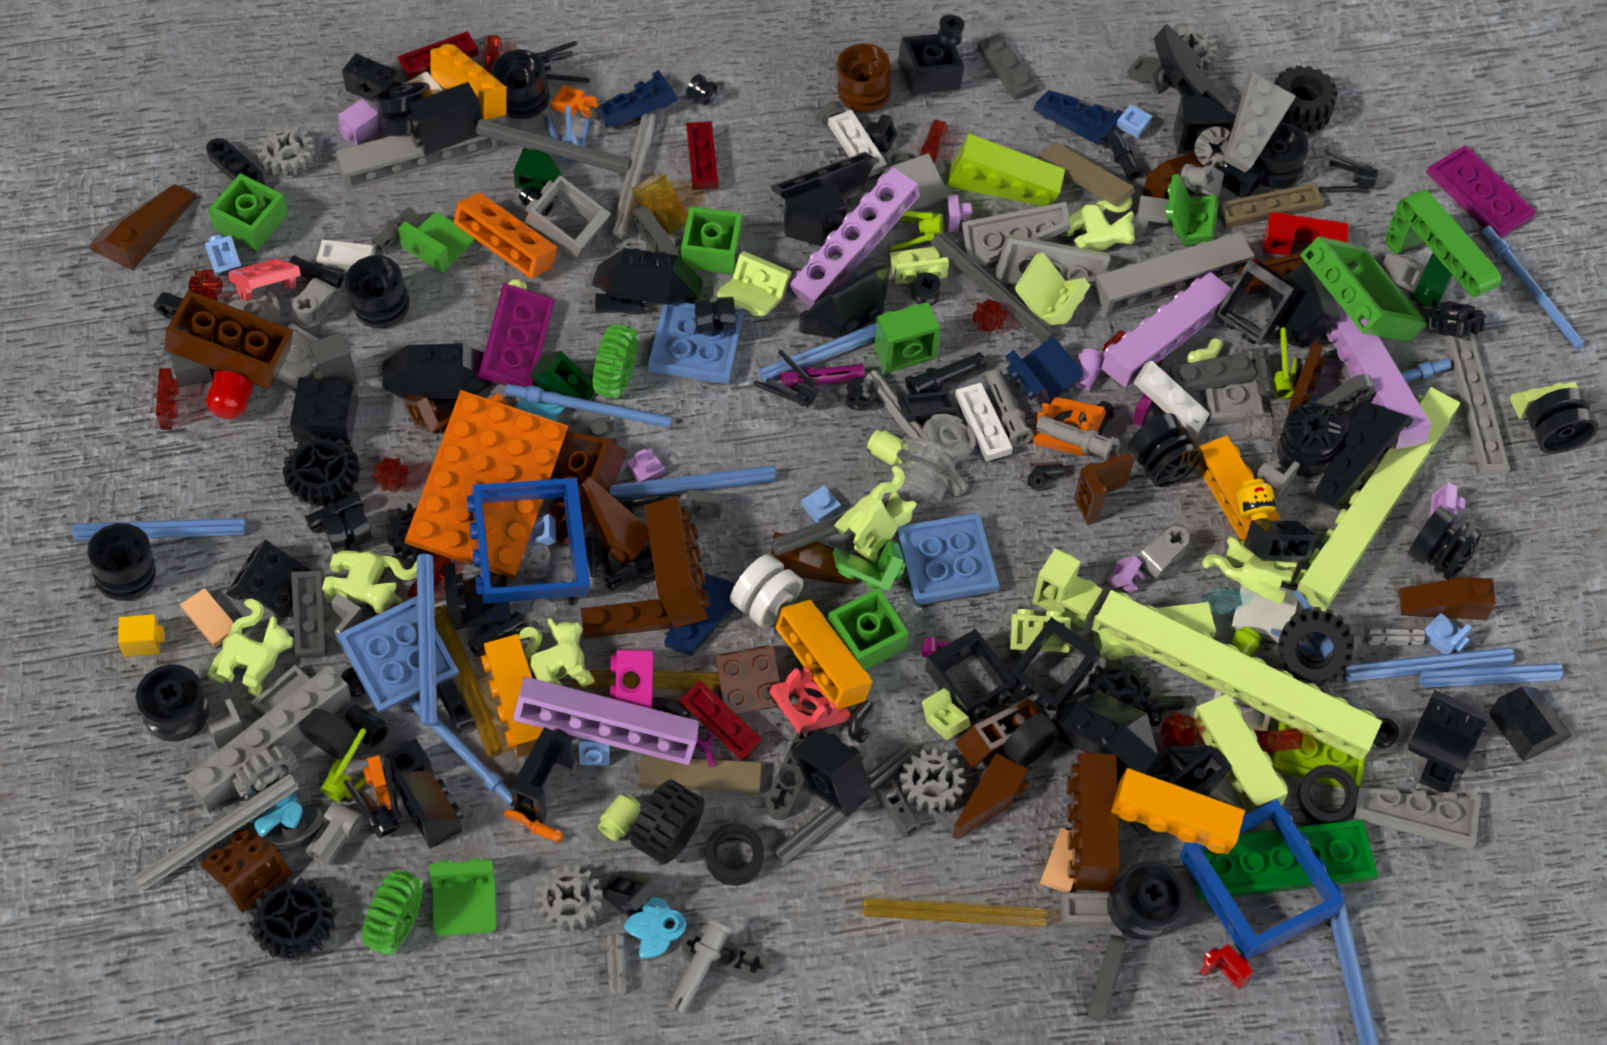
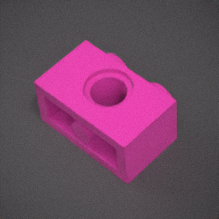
(639, 661)

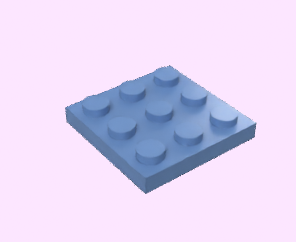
(685, 354)
(947, 559)
(387, 655)

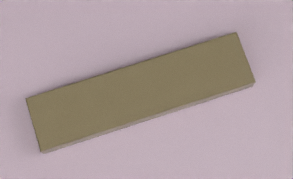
(1088, 174)
(1258, 207)
(698, 776)

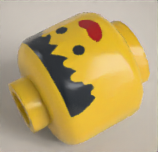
(1255, 500)

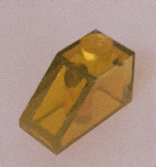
(662, 201)

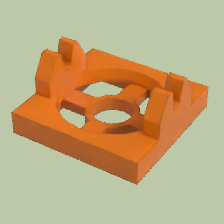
(1094, 417)

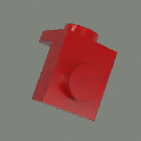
(1234, 966)

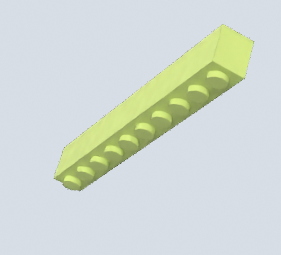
(1371, 507)
(1237, 675)

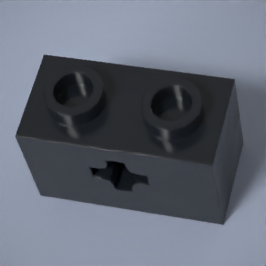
(368, 77)
(1280, 540)

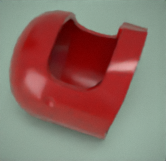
(228, 395)

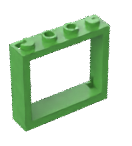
(1363, 290)

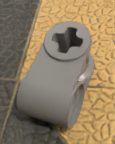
(1202, 181)
(315, 303)
(1164, 551)

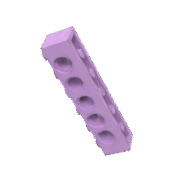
(870, 233)

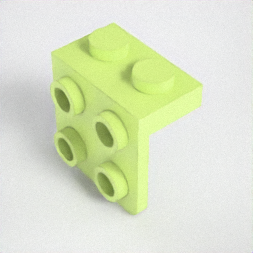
(756, 284)
(1048, 292)

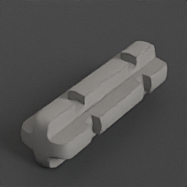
(1395, 636)
(616, 964)

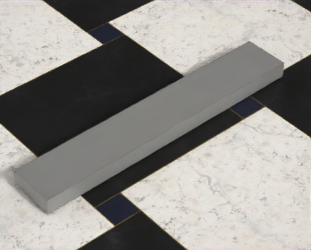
(1477, 405)

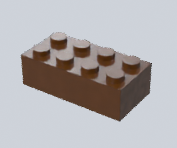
(228, 339)
(677, 561)
(1094, 826)

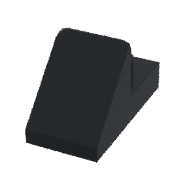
(629, 892)

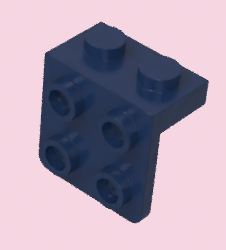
(1044, 371)

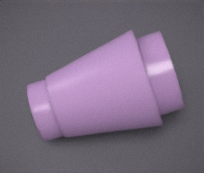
(1091, 363)

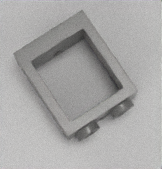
(578, 201)

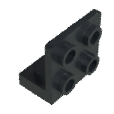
(267, 578)
(466, 606)
(1448, 732)

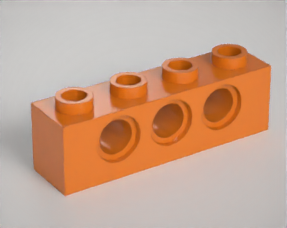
(505, 235)

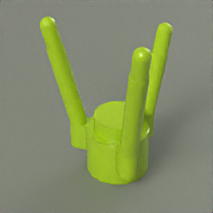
(928, 223)
(1284, 382)
(333, 785)

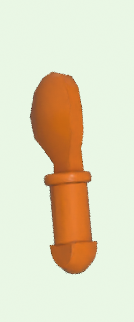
(536, 827)

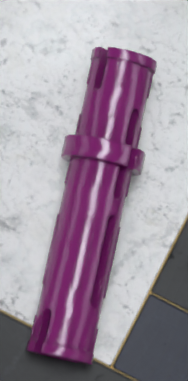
(820, 375)

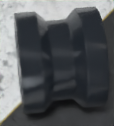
(950, 30)
(702, 89)
(921, 293)
(859, 393)

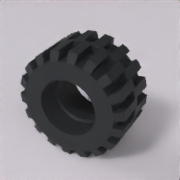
(1317, 94)
(1309, 669)
(667, 821)

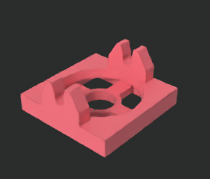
(263, 274)
(800, 717)

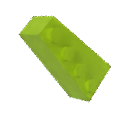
(1004, 173)

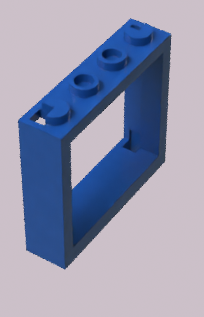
(529, 490)
(1225, 907)

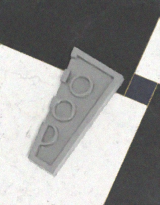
(1256, 119)
(987, 235)
(1068, 260)
(1430, 816)

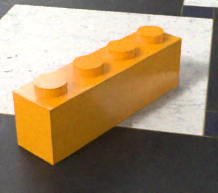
(453, 67)
(1224, 474)
(824, 653)
(508, 667)
(1177, 811)

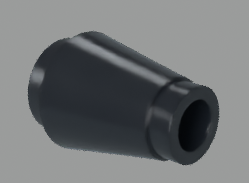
(375, 727)

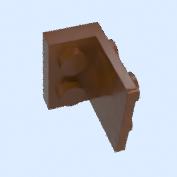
(426, 415)
(1097, 481)
(747, 678)
(246, 867)

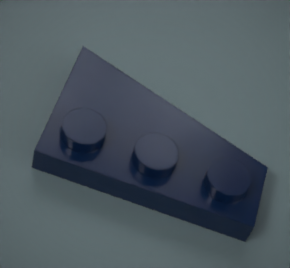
(643, 99)
(1087, 121)
(690, 637)

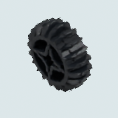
(306, 479)
(267, 920)

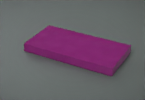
(1481, 191)
(516, 336)

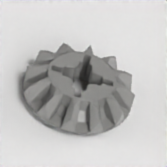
(1204, 150)

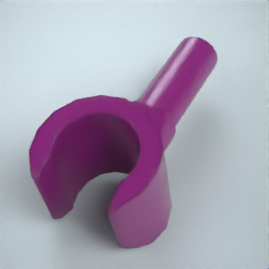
(931, 645)
(706, 747)

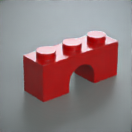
(1285, 230)

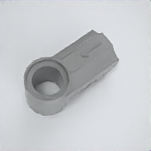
(338, 826)

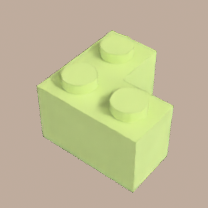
(1062, 590)

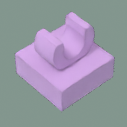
(956, 213)
(645, 466)
(1447, 497)
(1124, 572)

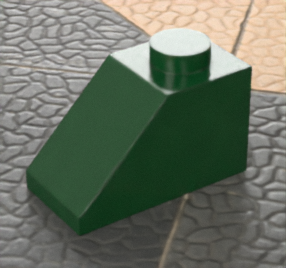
(535, 170)
(1432, 283)
(560, 374)

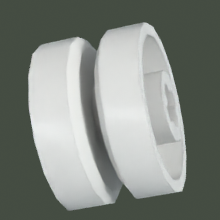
(765, 590)

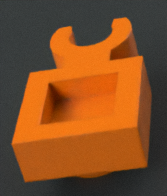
(575, 99)
(375, 776)

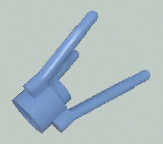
(569, 137)
(1321, 643)

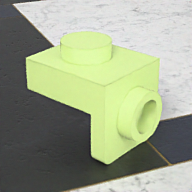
(944, 715)

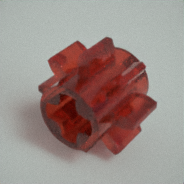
(206, 283)
(989, 315)
(391, 474)
(1179, 730)

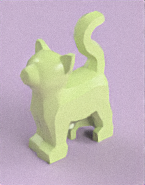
(1096, 231)
(875, 523)
(1255, 575)
(363, 578)
(250, 655)
(559, 660)

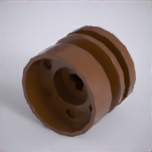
(864, 77)

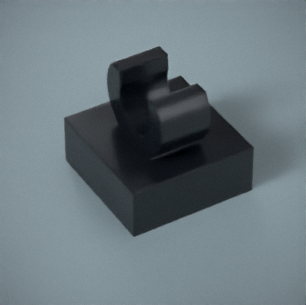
(882, 132)

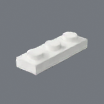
(855, 139)
(1171, 397)
(983, 421)

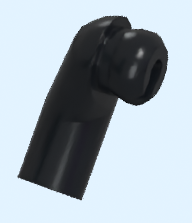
(1042, 473)
(1162, 704)
(670, 706)
(858, 715)

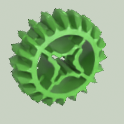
(615, 360)
(392, 912)

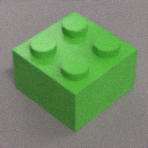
(248, 212)
(711, 240)
(906, 337)
(869, 628)

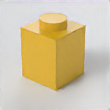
(140, 635)

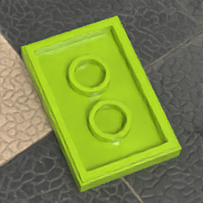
(1314, 754)

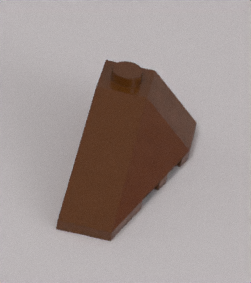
(138, 231)
(583, 458)

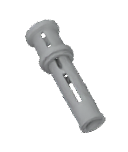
(1012, 416)
(1088, 441)
(707, 951)

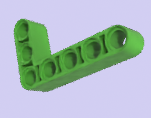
(1423, 218)

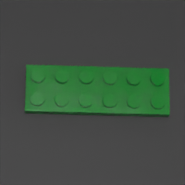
(1266, 865)

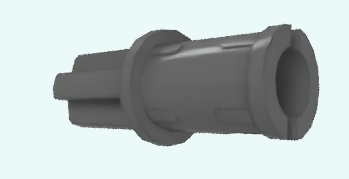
(391, 232)

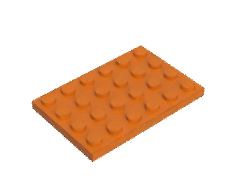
(485, 446)

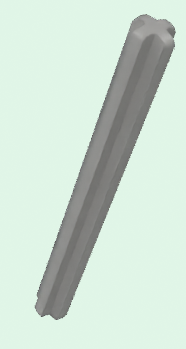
(633, 176)
(912, 429)
(216, 832)

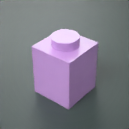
(359, 122)

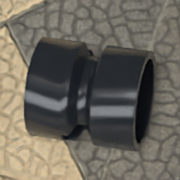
(715, 315)
(347, 529)

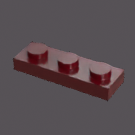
(419, 60)
(702, 155)
(721, 720)

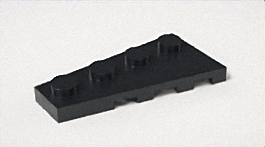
(1364, 442)

